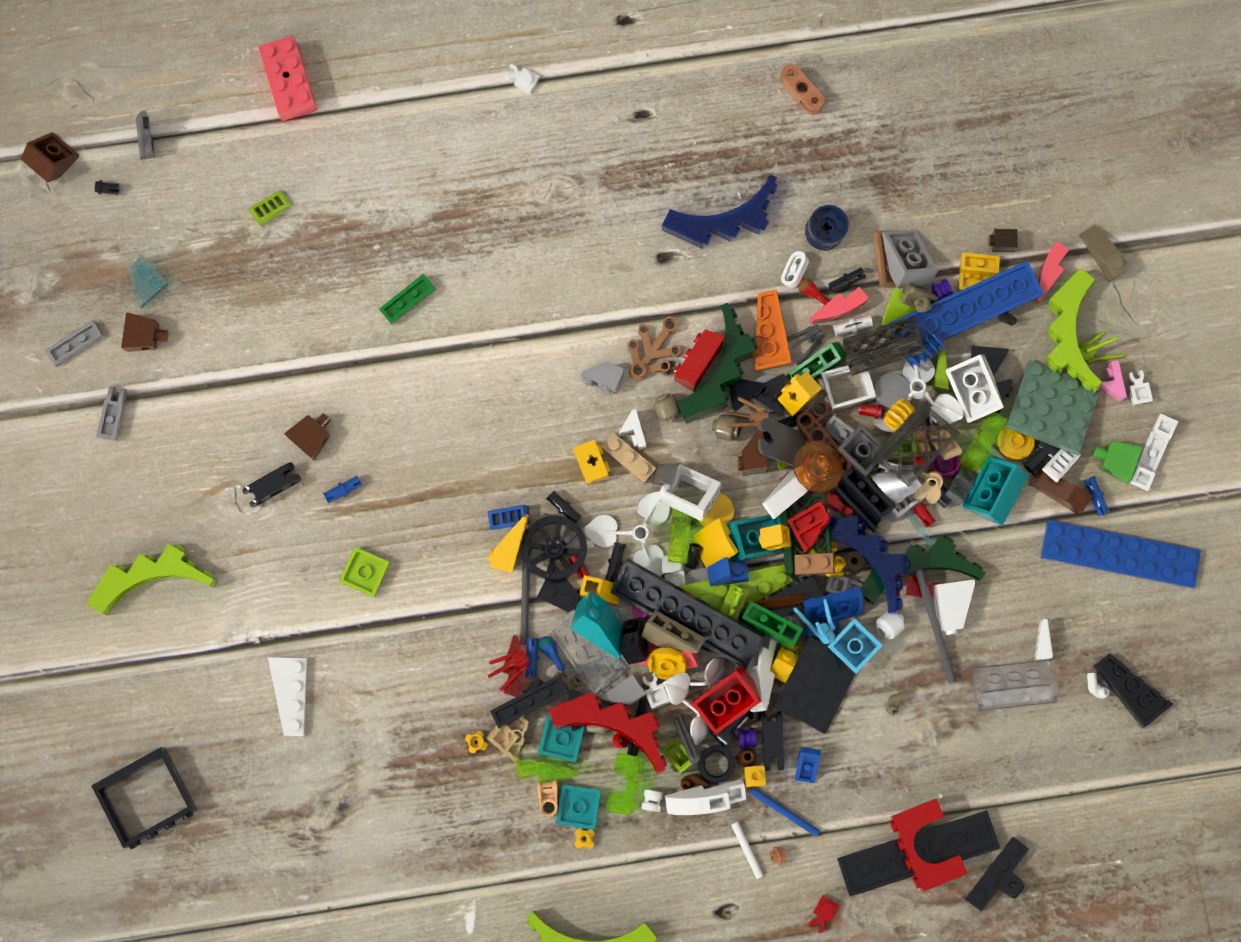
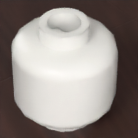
(889, 625)

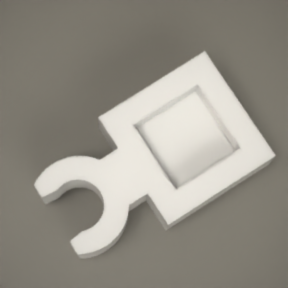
(524, 80)
(1139, 392)
(656, 694)

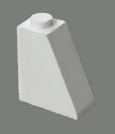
(952, 604)

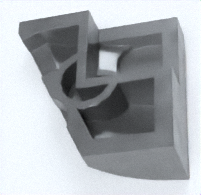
(145, 140)
(894, 488)

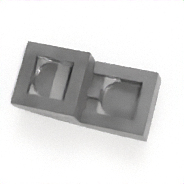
(664, 474)
(960, 484)
(840, 584)

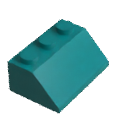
(995, 490)

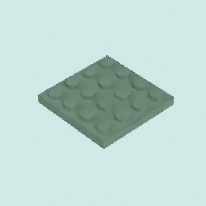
(1052, 408)

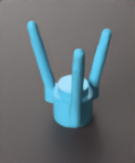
(823, 631)

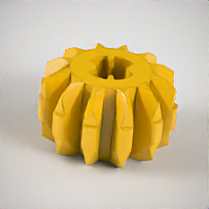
(898, 414)

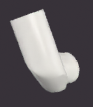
(1096, 689)

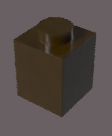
(1004, 240)

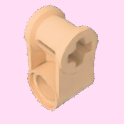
(548, 796)

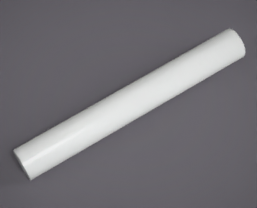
(747, 850)

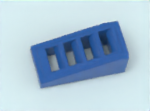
(492, 517)

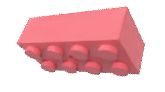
(287, 78)

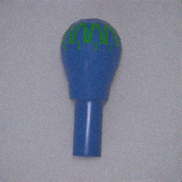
(548, 647)

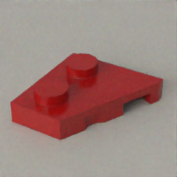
(809, 525)

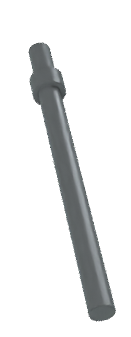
(525, 601)
(946, 662)

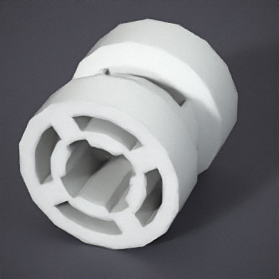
(652, 796)

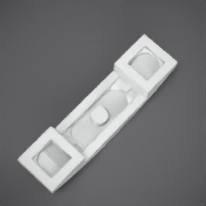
(1153, 451)

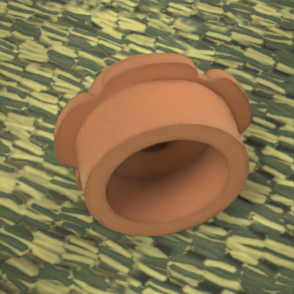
(778, 855)

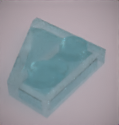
(146, 281)

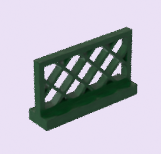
(790, 552)

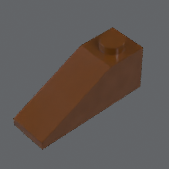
(1062, 492)

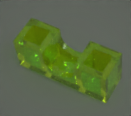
(982, 441)
(629, 767)

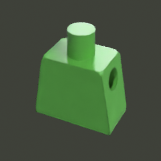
(1118, 459)

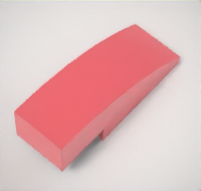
(1050, 269)
(840, 307)

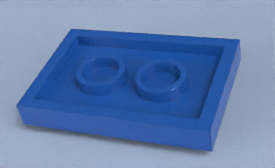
(841, 606)

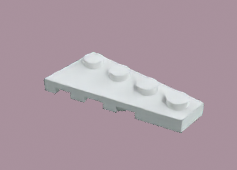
(290, 687)

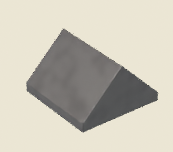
(860, 449)

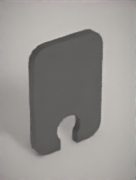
(784, 442)

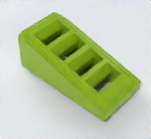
(266, 202)
(940, 379)

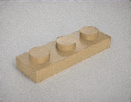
(628, 457)

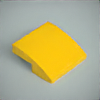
(976, 268)
(715, 542)

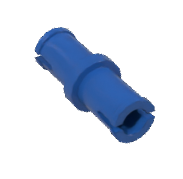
(342, 489)
(1097, 498)
(532, 655)

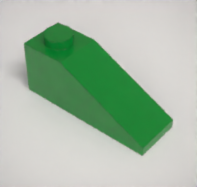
(821, 362)
(773, 625)

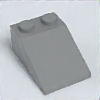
(908, 259)

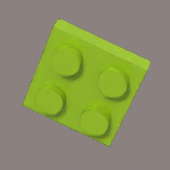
(364, 572)

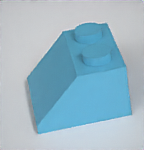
(855, 646)

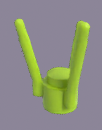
(1089, 351)

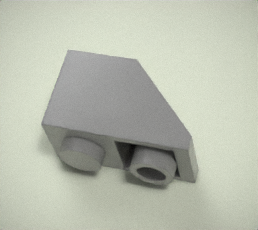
(604, 376)
(627, 691)

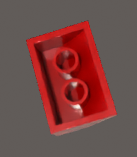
(698, 359)
(727, 699)

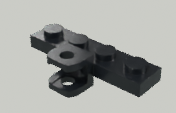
(999, 876)

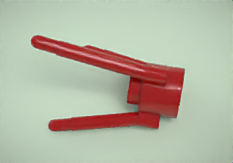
(517, 660)

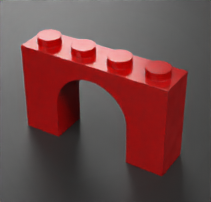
(926, 874)

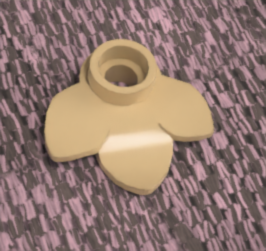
(929, 490)

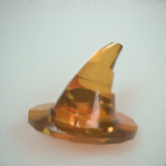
(817, 467)

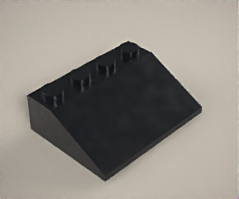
(815, 686)

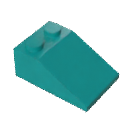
(746, 537)
(598, 623)

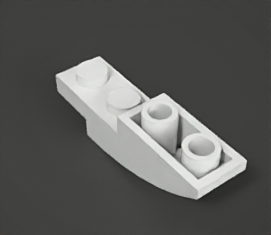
(760, 672)
(704, 801)

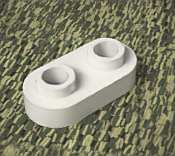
(794, 270)

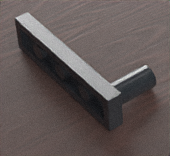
(529, 702)

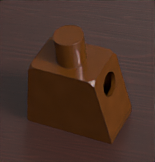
(141, 333)
(310, 434)

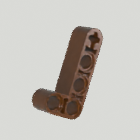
(814, 425)

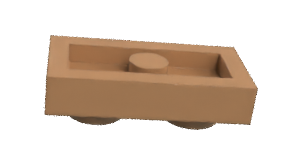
(815, 564)

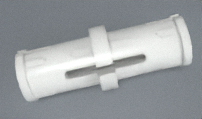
(853, 325)

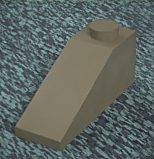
(1104, 253)
(670, 634)

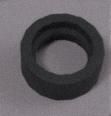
(731, 764)

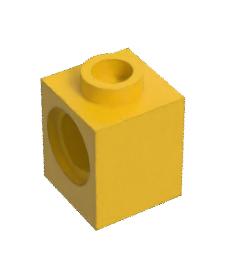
(775, 537)
(754, 776)

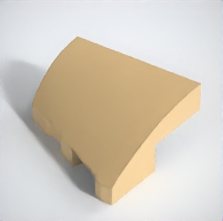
(509, 738)

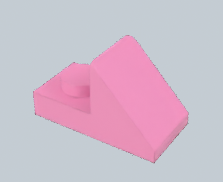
(1114, 387)

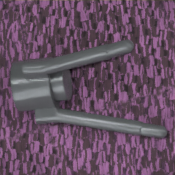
(812, 334)

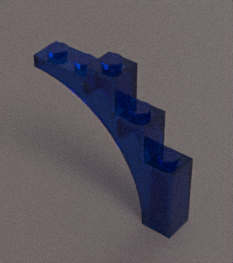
(749, 215)
(873, 547)

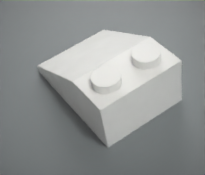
(975, 388)

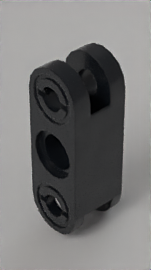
(272, 484)
(772, 741)

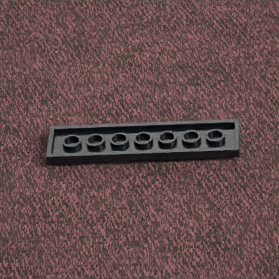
(722, 632)
(886, 862)

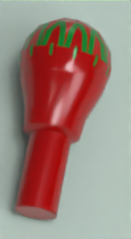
(809, 288)

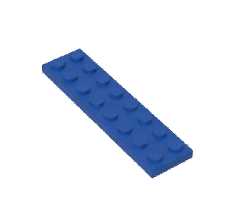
(978, 303)
(1120, 554)

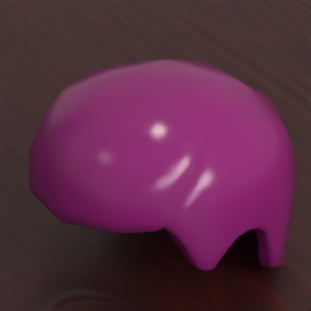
(946, 468)

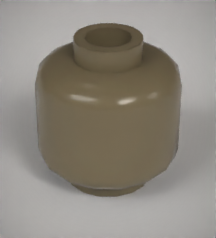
(666, 407)
(723, 432)

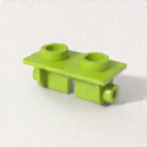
(734, 601)

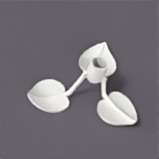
(944, 405)
(603, 531)
(678, 688)

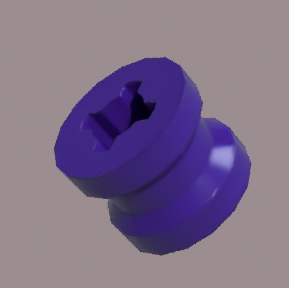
(942, 289)
(747, 738)

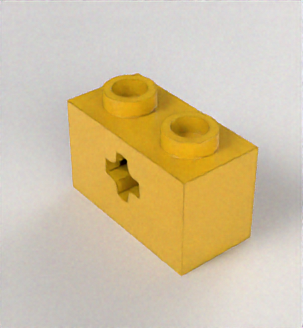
(799, 393)
(591, 473)

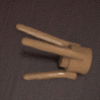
(755, 416)

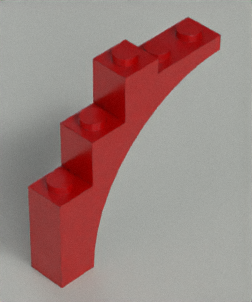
(639, 730)

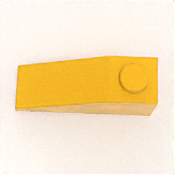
(507, 551)

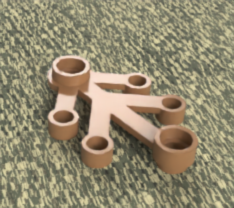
(652, 351)

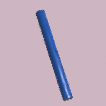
(784, 811)

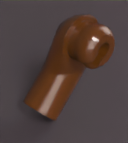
(693, 780)

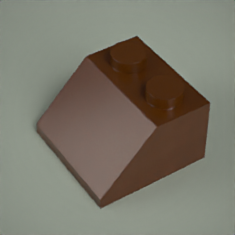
(49, 156)
(751, 460)

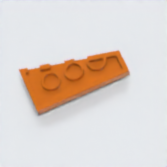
(770, 333)

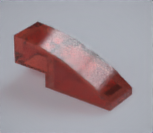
(515, 686)

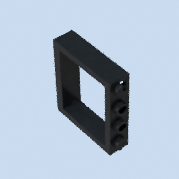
(100, 787)

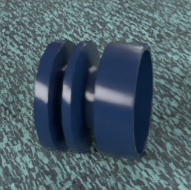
(833, 220)

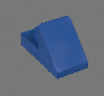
(727, 573)
(807, 764)

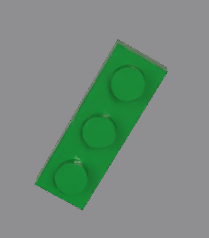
(407, 299)

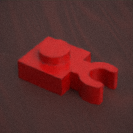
(834, 503)
(913, 587)
(824, 910)

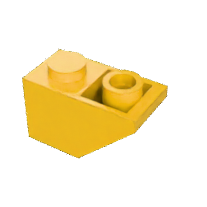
(599, 587)
(785, 662)

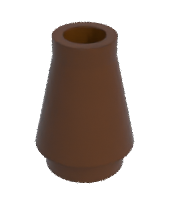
(740, 757)

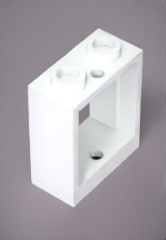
(866, 385)
(698, 480)

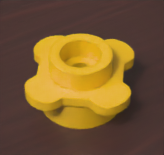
(471, 739)
(589, 837)

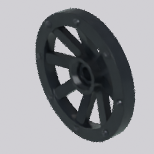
(550, 545)

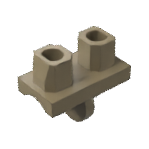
(918, 298)

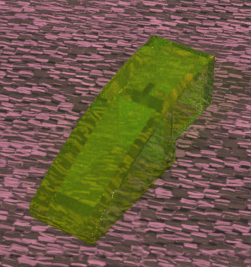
(679, 537)
(545, 769)

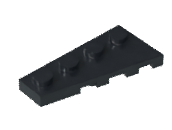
(1139, 699)

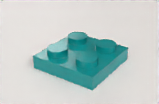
(561, 742)
(578, 807)

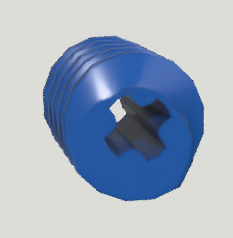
(931, 344)

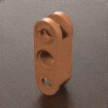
(792, 79)

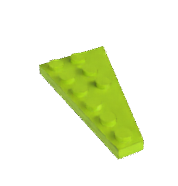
(760, 584)

